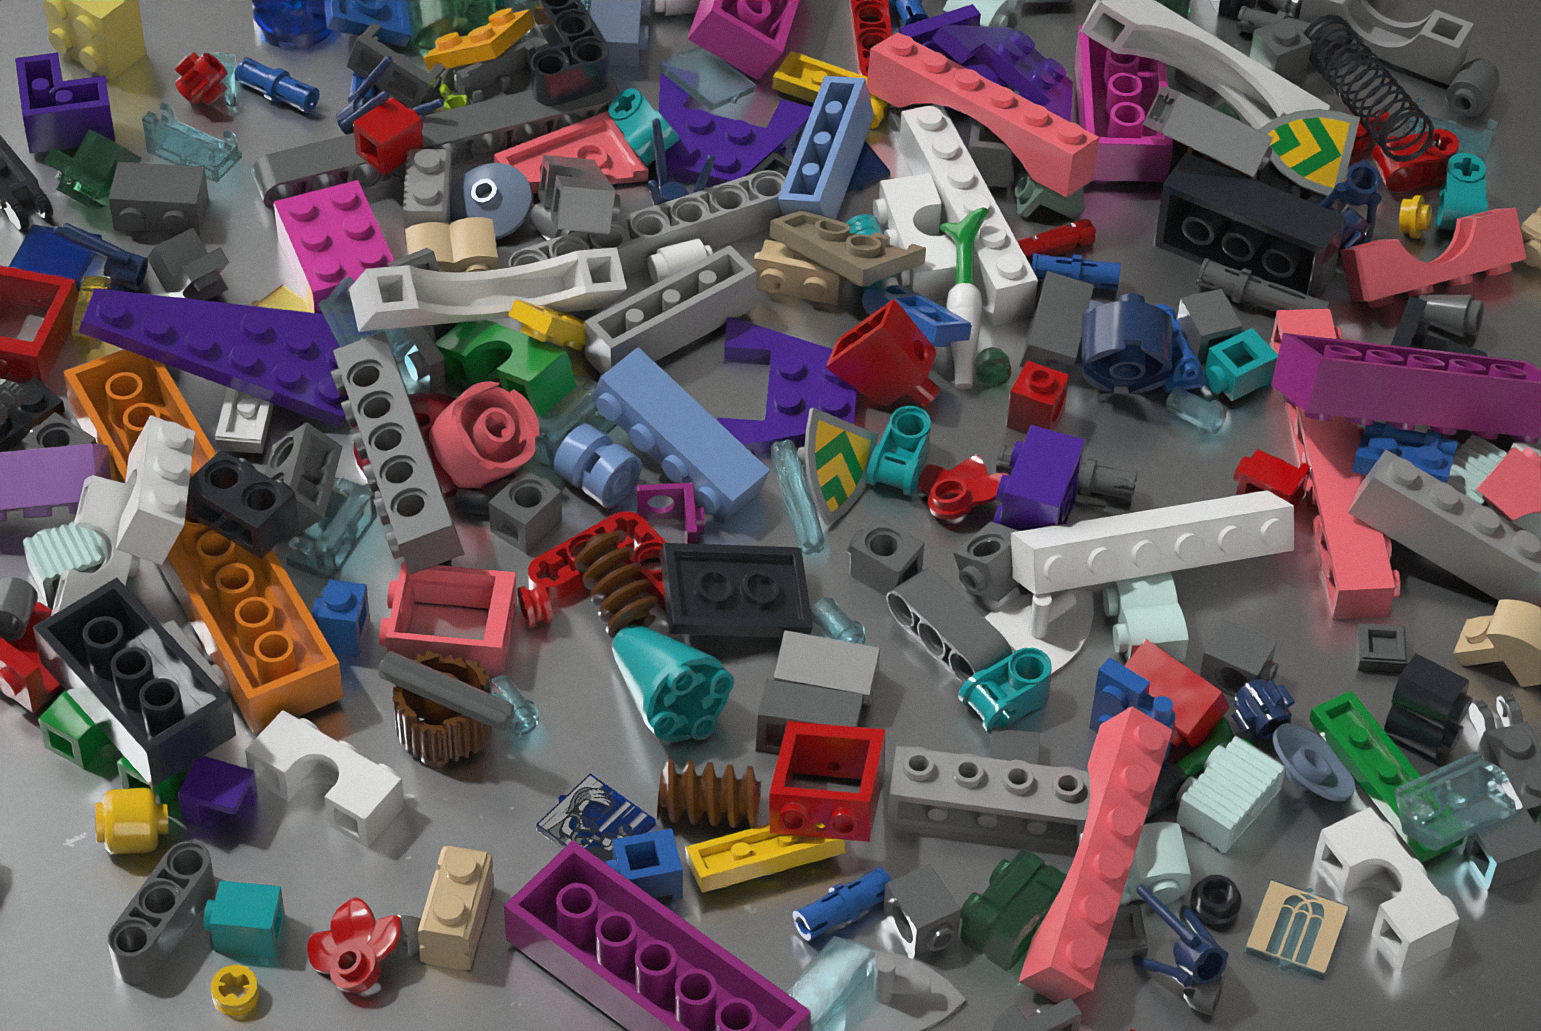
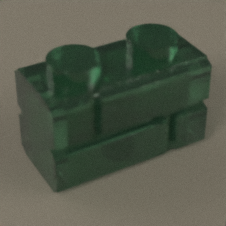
(1011, 908)

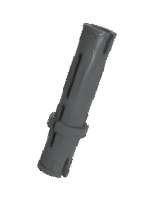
(1254, 290)
(1092, 476)

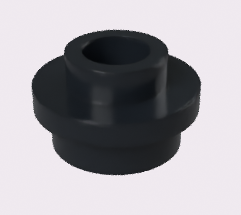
(1220, 889)

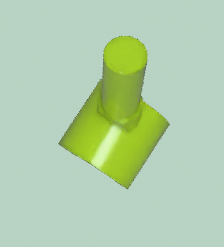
(451, 101)

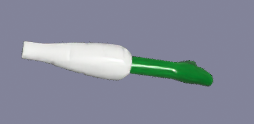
(964, 297)

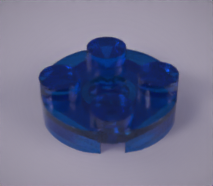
(275, 23)

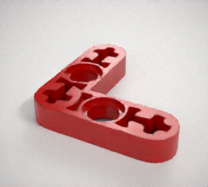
(647, 544)

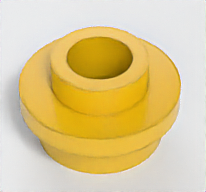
(1415, 216)

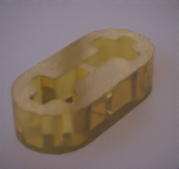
(88, 284)

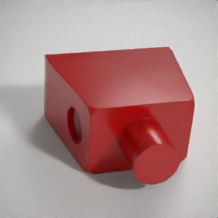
(886, 358)

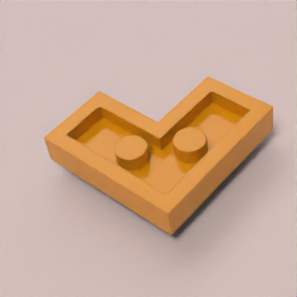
(482, 43)

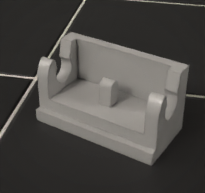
(828, 664)

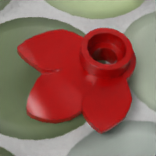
(959, 489)
(354, 946)

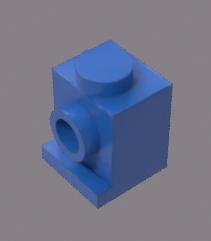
(343, 616)
(650, 862)

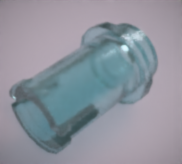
(1191, 408)
(836, 623)
(525, 711)

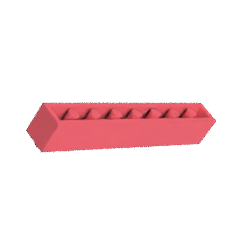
(1349, 551)

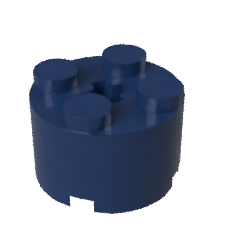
(1127, 345)

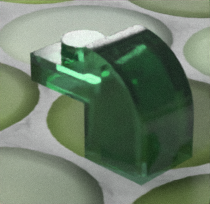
(91, 170)

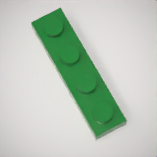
(1370, 759)

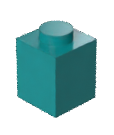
(245, 918)

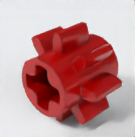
(201, 78)

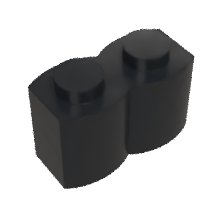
(1428, 707)

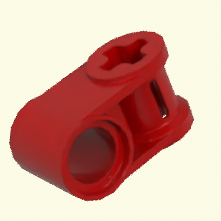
(1423, 170)

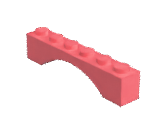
(1048, 146)
(1076, 930)

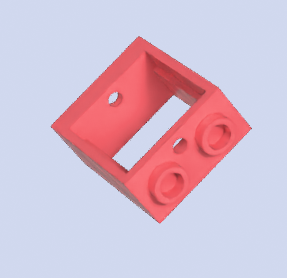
(455, 587)

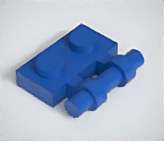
(1424, 450)
(1120, 689)

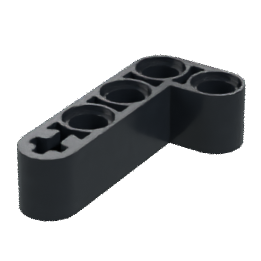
(577, 53)

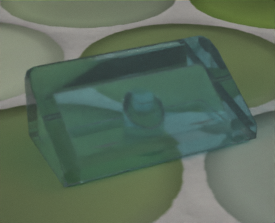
(832, 979)

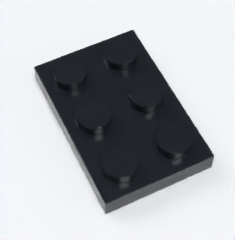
(735, 590)

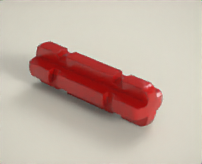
(1059, 240)

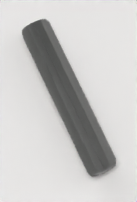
(446, 691)

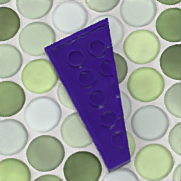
(248, 348)

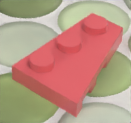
(592, 139)

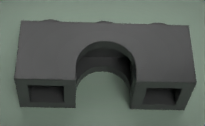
(577, 194)

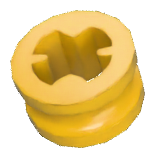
(238, 976)

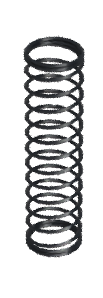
(1393, 118)

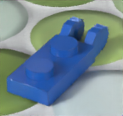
(933, 320)

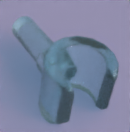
(229, 62)

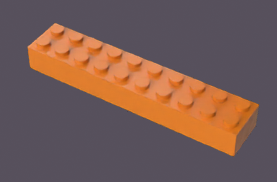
(235, 601)

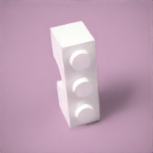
(910, 213)
(160, 476)
(99, 511)
(297, 754)
(1368, 854)

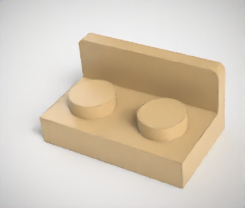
(795, 274)

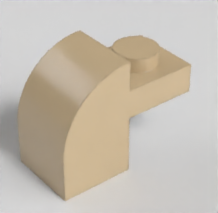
(1506, 636)

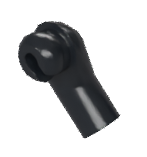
(478, 501)

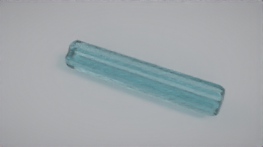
(797, 497)

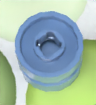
(595, 463)

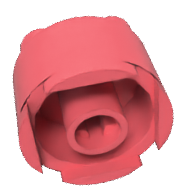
(484, 435)

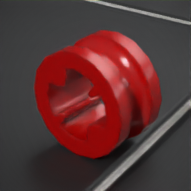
(535, 605)

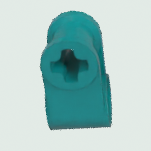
(634, 118)
(1462, 191)
(901, 450)
(1004, 693)

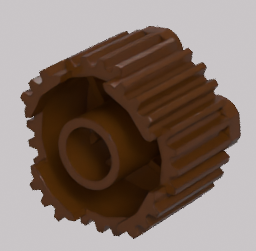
(433, 729)

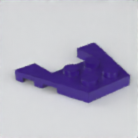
(1014, 60)
(733, 143)
(794, 386)

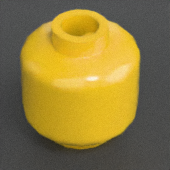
(130, 821)

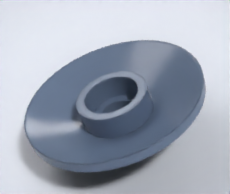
(506, 205)
(1312, 763)

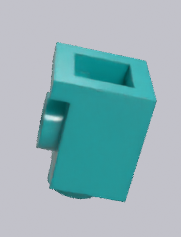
(1240, 365)

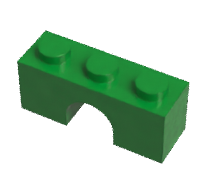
(490, 351)
(79, 740)

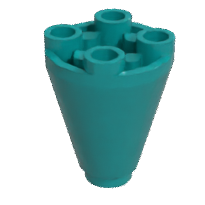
(671, 683)

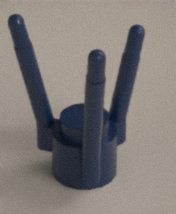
(360, 105)
(1357, 189)
(672, 190)
(122, 267)
(1194, 953)

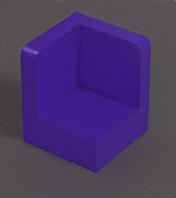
(215, 786)

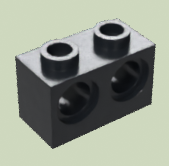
(242, 503)

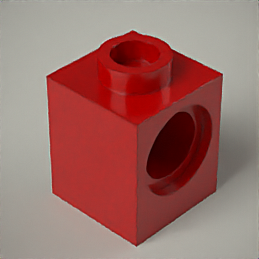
(1037, 398)

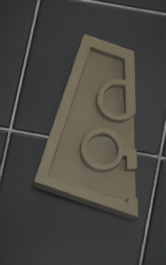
(833, 247)

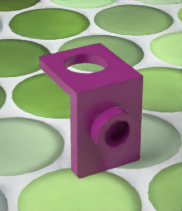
(682, 507)

